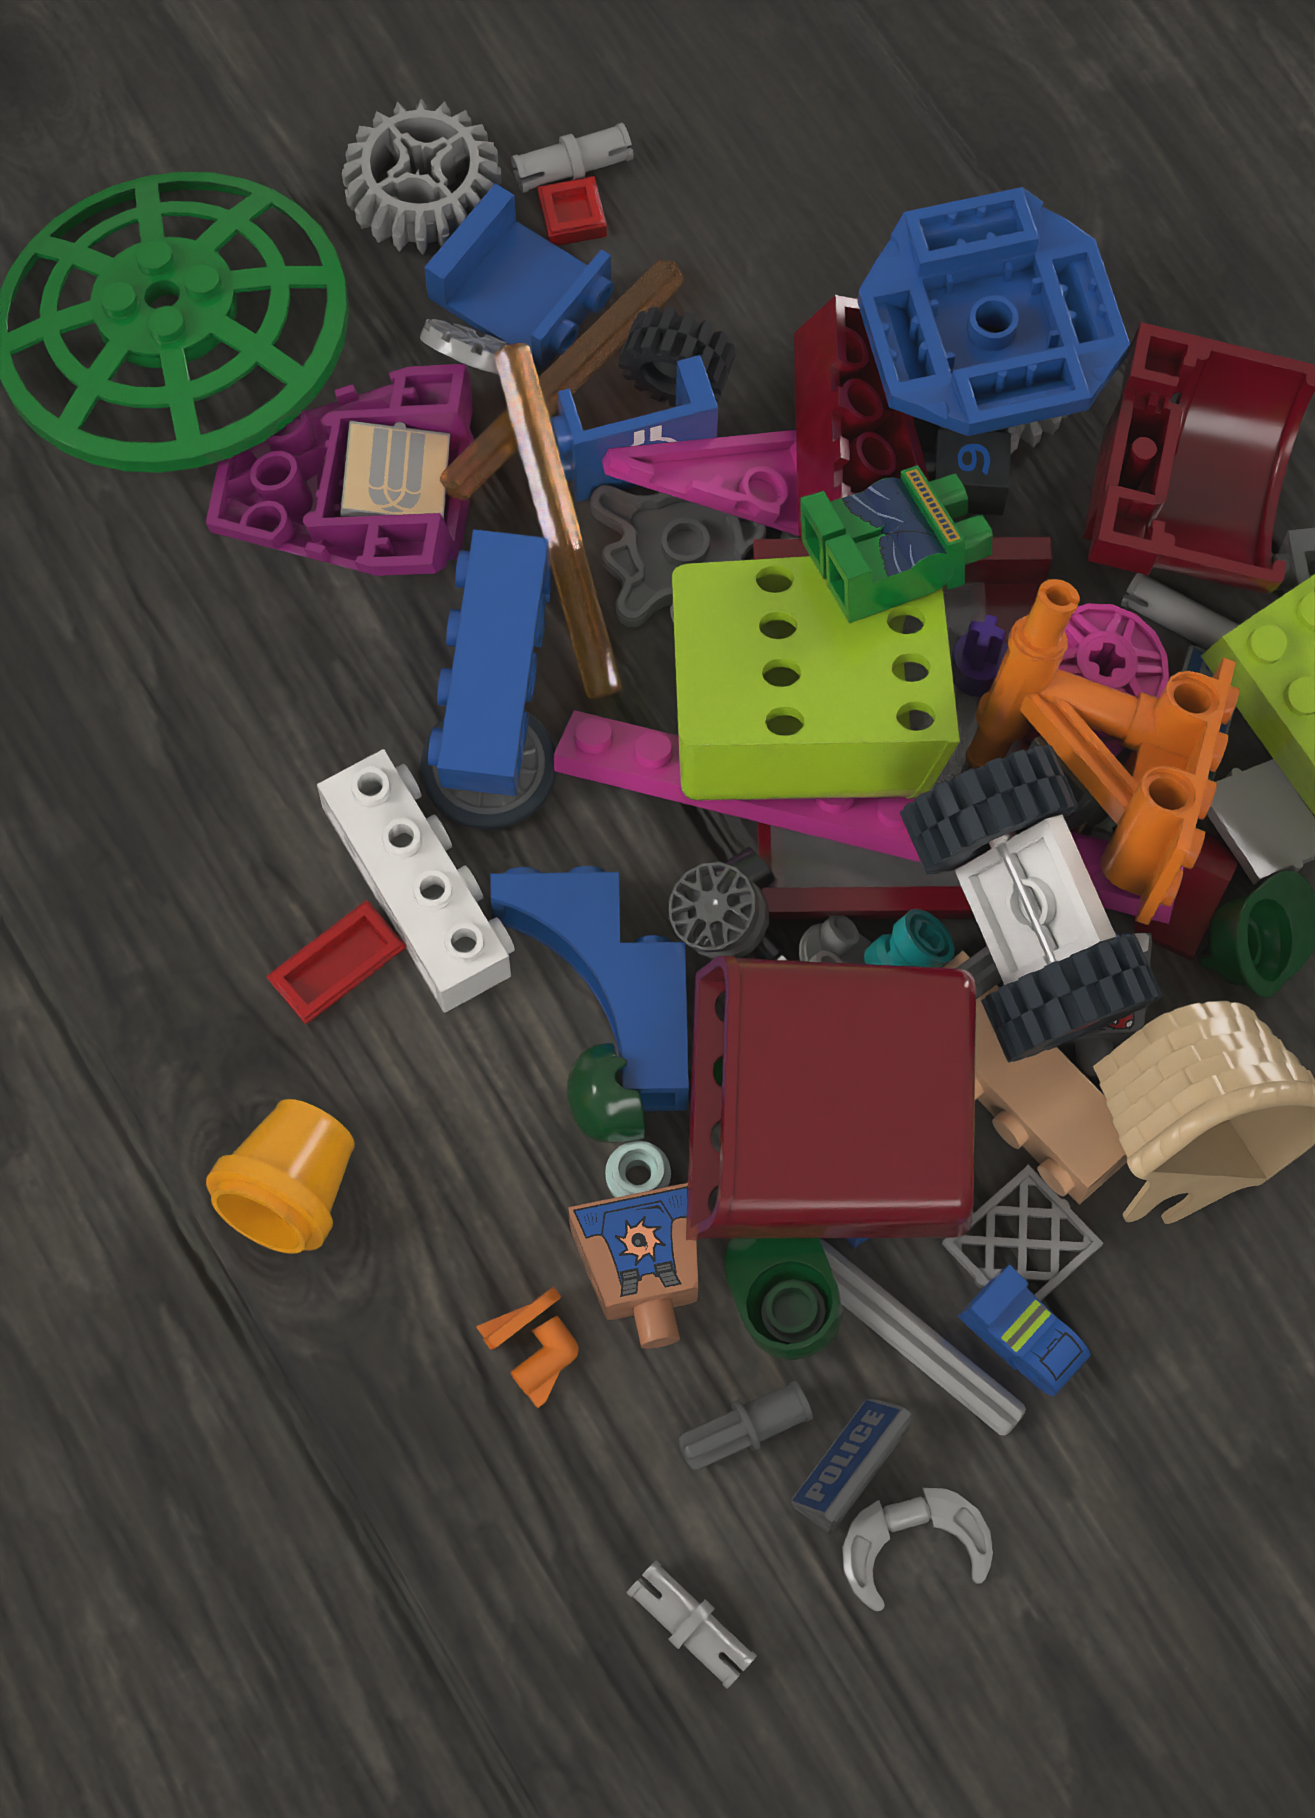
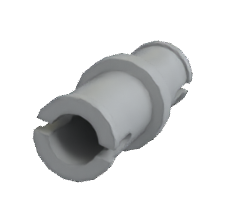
(572, 157)
(691, 1624)

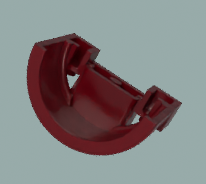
(1200, 477)

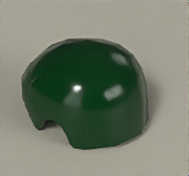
(599, 1102)

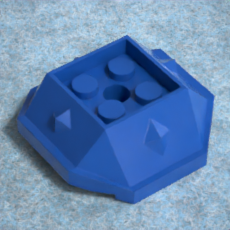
(1003, 267)

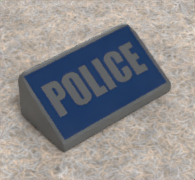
(851, 1462)

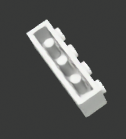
(415, 879)

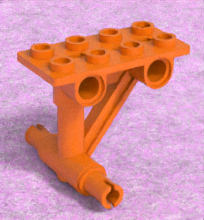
(1170, 738)

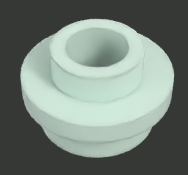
(637, 1154)

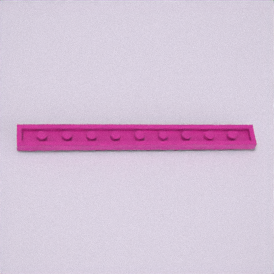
(649, 764)

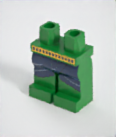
(893, 541)

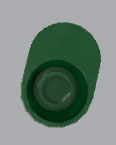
(784, 1294)

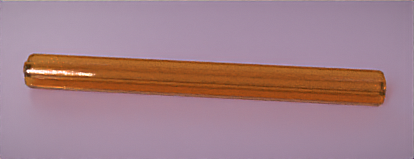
(567, 372)
(558, 521)

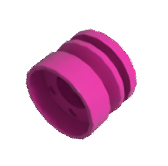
(1114, 651)

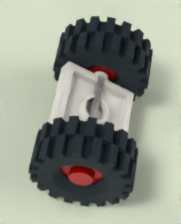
(1031, 901)

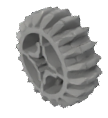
(428, 156)

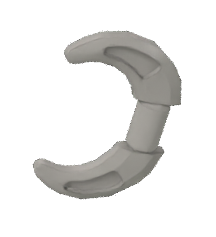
(872, 1527)

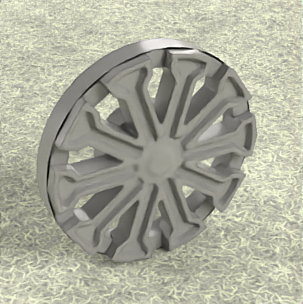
(462, 344)

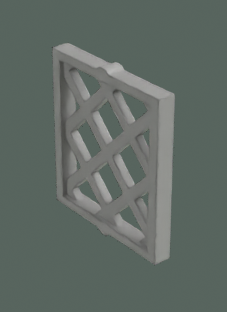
(1059, 1210)

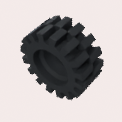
(663, 339)

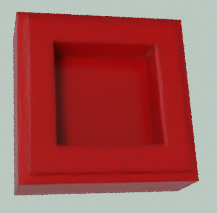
(572, 211)

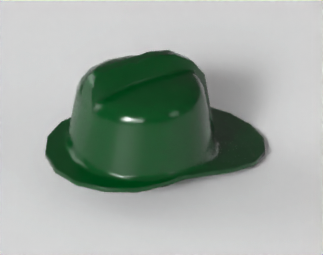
(1263, 935)

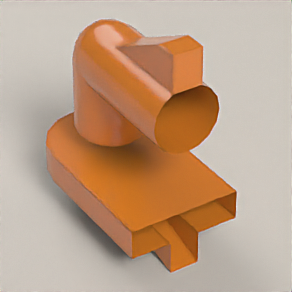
(559, 1349)

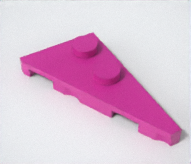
(732, 474)

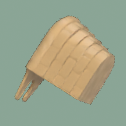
(1206, 1105)

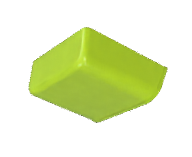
(797, 698)

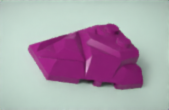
(292, 483)

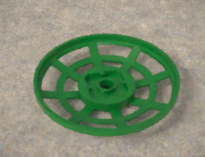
(174, 333)

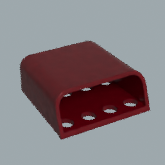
(834, 1102)

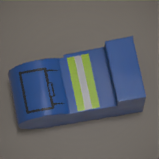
(1025, 1332)

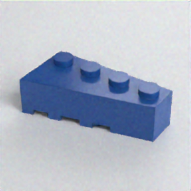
(493, 662)

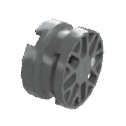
(719, 912)

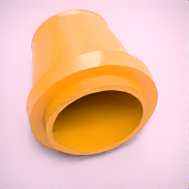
(284, 1178)

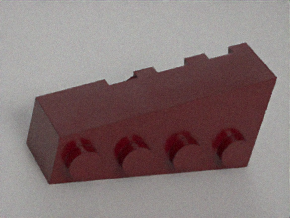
(842, 413)

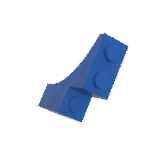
(635, 982)

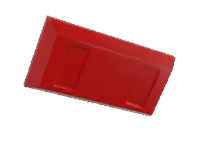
(336, 962)

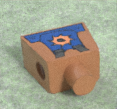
(639, 1258)

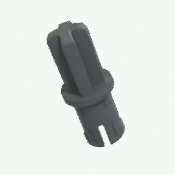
(744, 1426)

